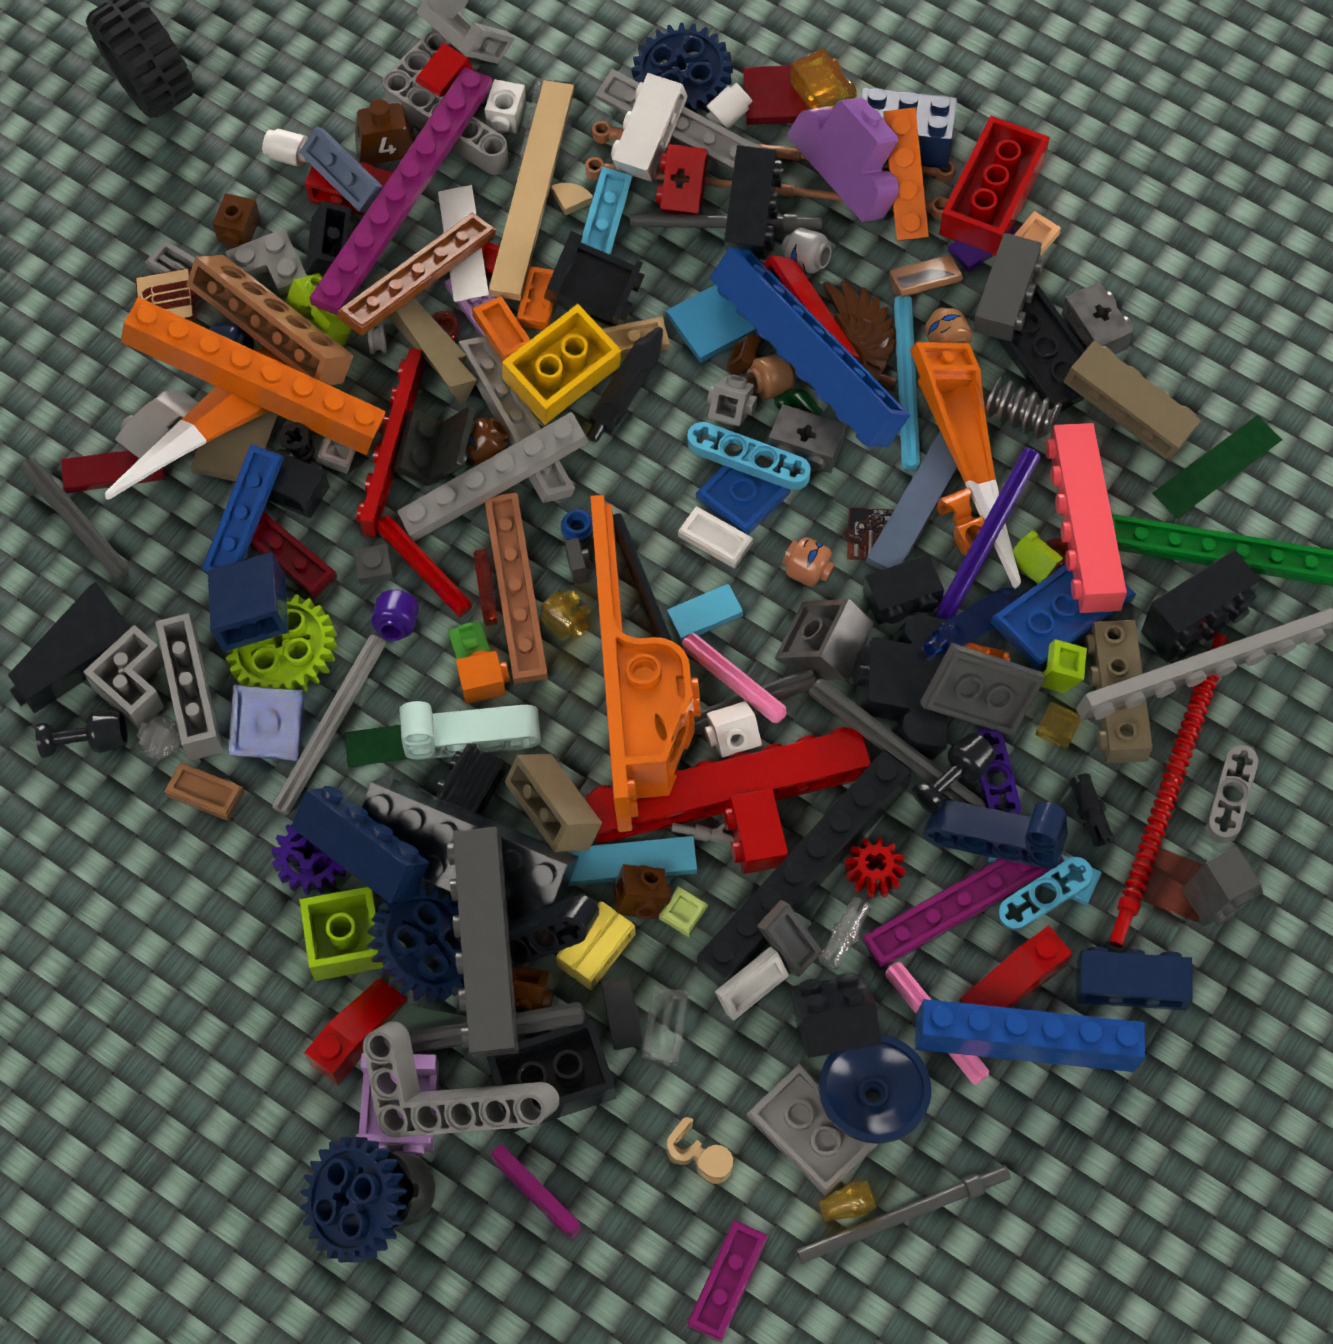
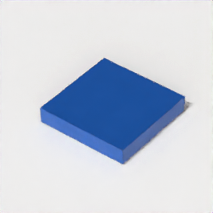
(741, 497)

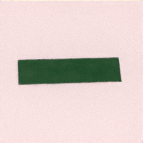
(1217, 466)
(374, 746)

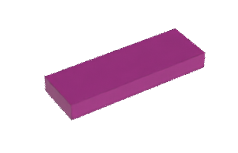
(536, 1192)
(727, 1281)

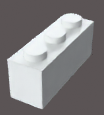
(649, 127)

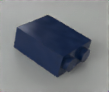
(247, 602)

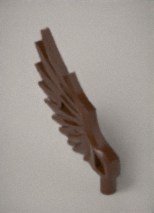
(865, 329)

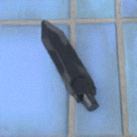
(625, 384)

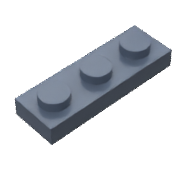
(341, 169)

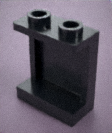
(593, 281)

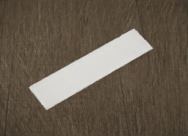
(469, 276)

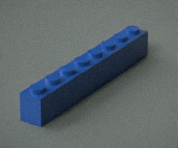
(809, 348)

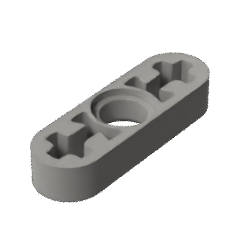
(1243, 783)

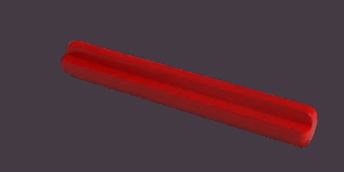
(424, 566)

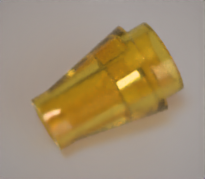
(848, 1202)

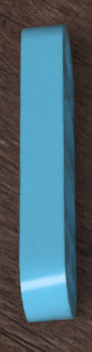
(746, 460)

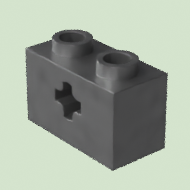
(1095, 317)
(822, 436)

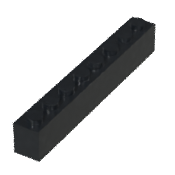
(806, 866)

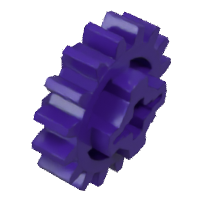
(295, 850)

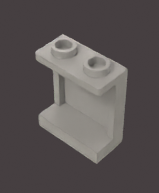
(470, 39)

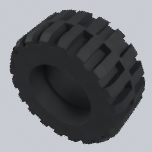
(141, 55)

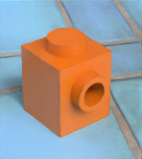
(482, 676)

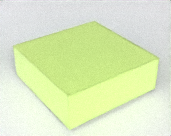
(683, 911)

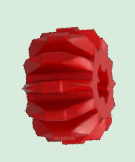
(877, 879)

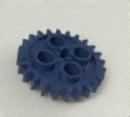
(685, 67)
(423, 945)
(353, 1199)

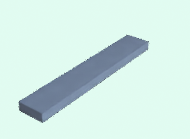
(914, 507)

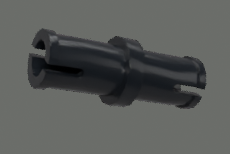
(1091, 810)

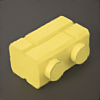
(599, 950)

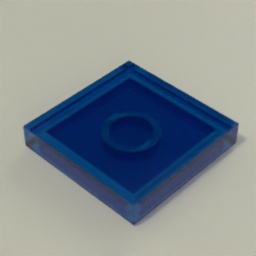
(266, 722)

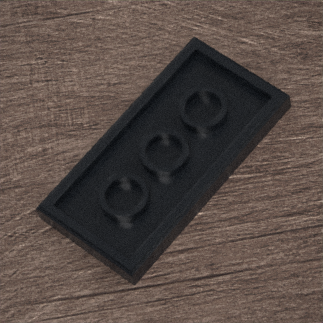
(1046, 351)

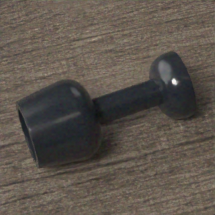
(102, 730)
(967, 759)

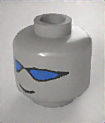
(808, 249)

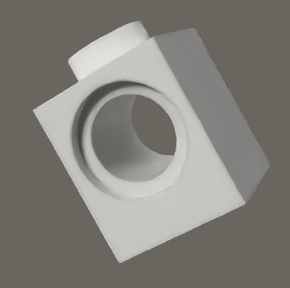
(505, 106)

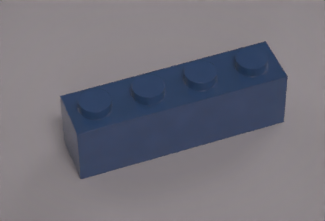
(360, 844)

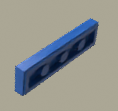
(244, 508)

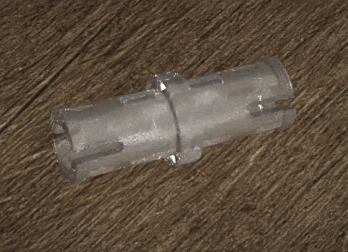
(845, 933)

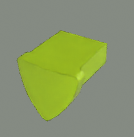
(1036, 557)

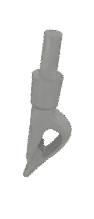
(705, 833)

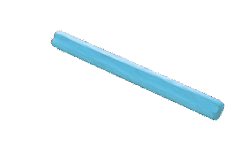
(907, 382)

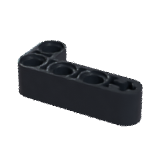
(550, 929)

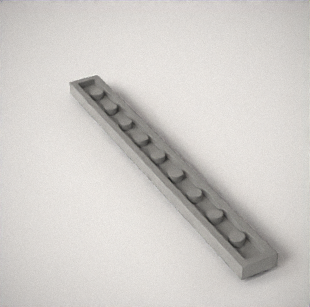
(1197, 668)

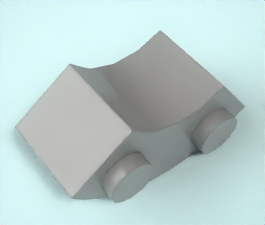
(153, 421)

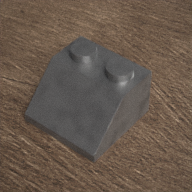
(825, 638)

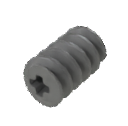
(1021, 409)

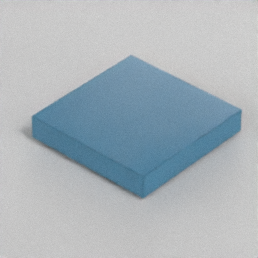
(709, 323)

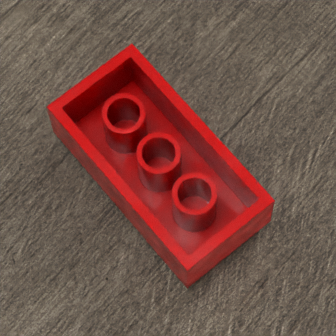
(994, 185)

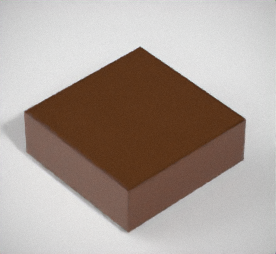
(743, 354)

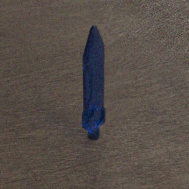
(972, 621)

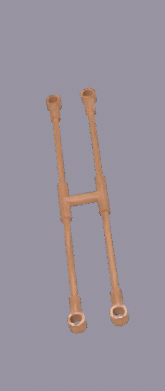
(786, 190)

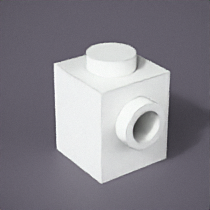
(732, 729)

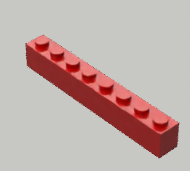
(706, 788)

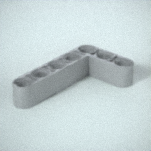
(477, 141)
(448, 1104)

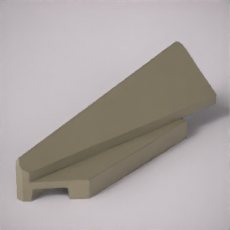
(436, 346)

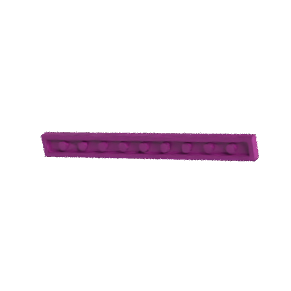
(401, 191)

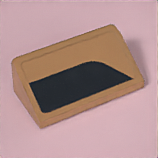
(924, 276)

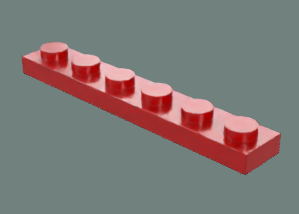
(379, 482)

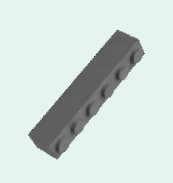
(484, 942)

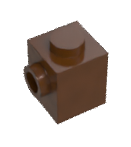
(236, 220)

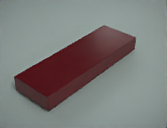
(100, 471)
(295, 559)

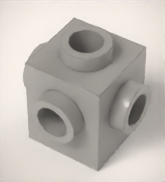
(723, 405)

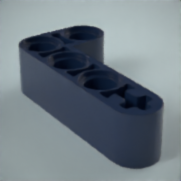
(1001, 834)

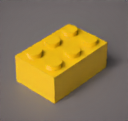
(561, 364)

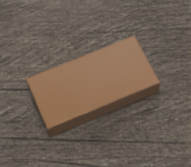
(204, 791)

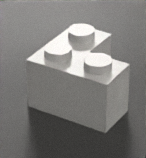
(122, 676)

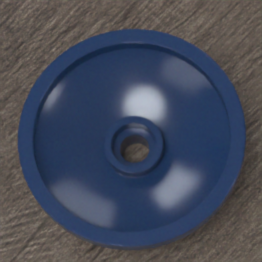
(888, 1070)

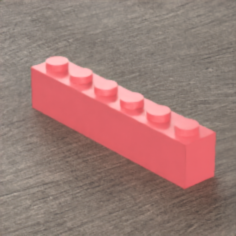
(1086, 518)

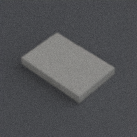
(801, 1130)

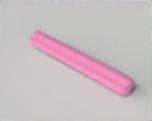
(734, 678)
(914, 995)

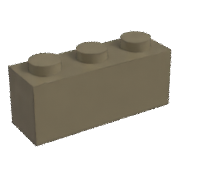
(553, 802)

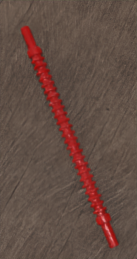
(1129, 903)

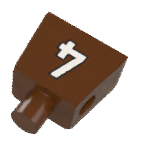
(383, 132)

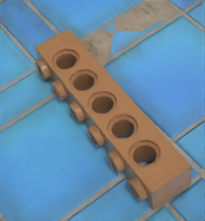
(269, 319)

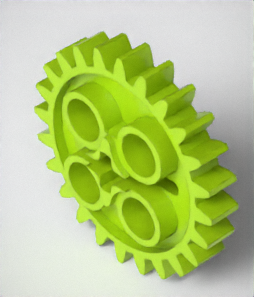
(287, 671)

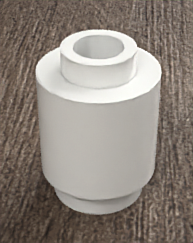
(728, 106)
(284, 146)

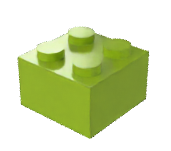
(338, 933)

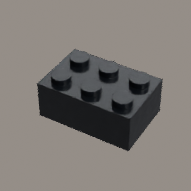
(753, 200)
(1201, 606)
(567, 1060)

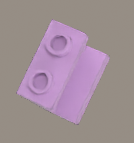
(428, 1074)

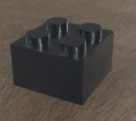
(835, 1014)

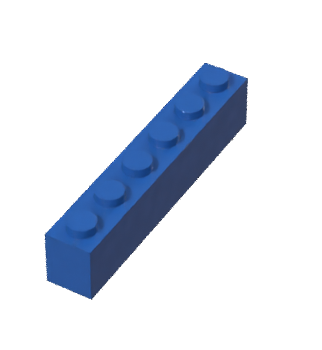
(1029, 1035)

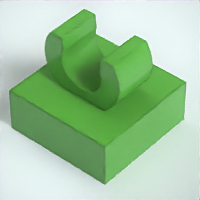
(468, 639)

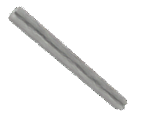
(328, 725)

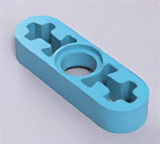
(1027, 915)

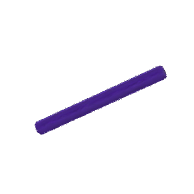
(988, 534)

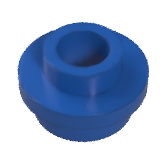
(573, 518)

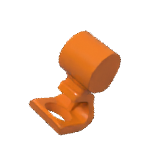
(967, 526)

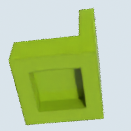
(1064, 666)

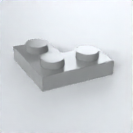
(270, 254)

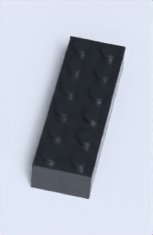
(532, 870)

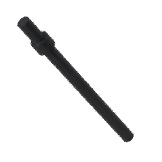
(640, 578)

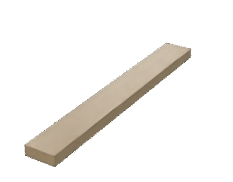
(531, 190)

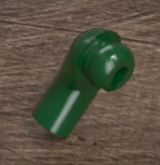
(798, 399)

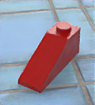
(1021, 971)
(342, 1039)

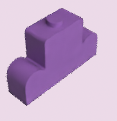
(849, 151)

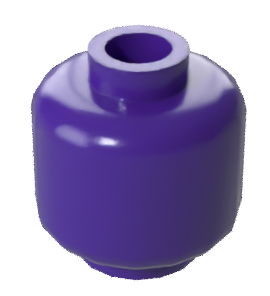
(395, 614)

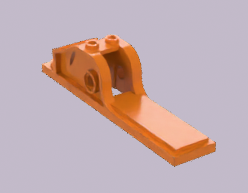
(646, 690)

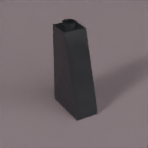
(67, 650)

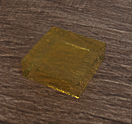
(1058, 725)

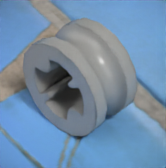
(377, 339)

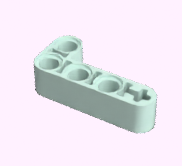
(489, 729)

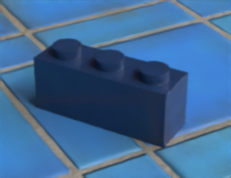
(1134, 979)

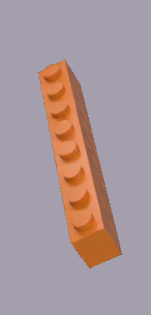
(252, 376)

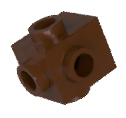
(641, 891)
(531, 989)

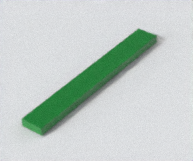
(1208, 546)

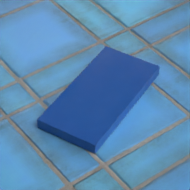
(1047, 615)

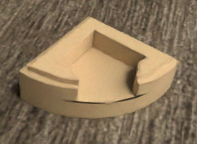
(571, 197)

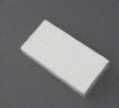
(715, 537)
(752, 983)

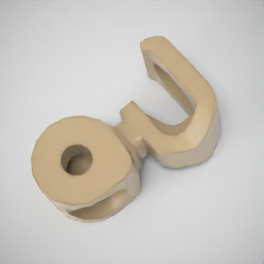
(712, 1163)

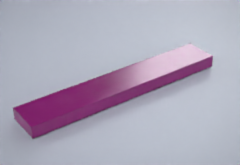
(948, 909)

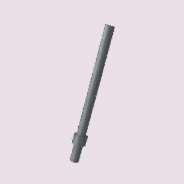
(788, 222)
(971, 1187)

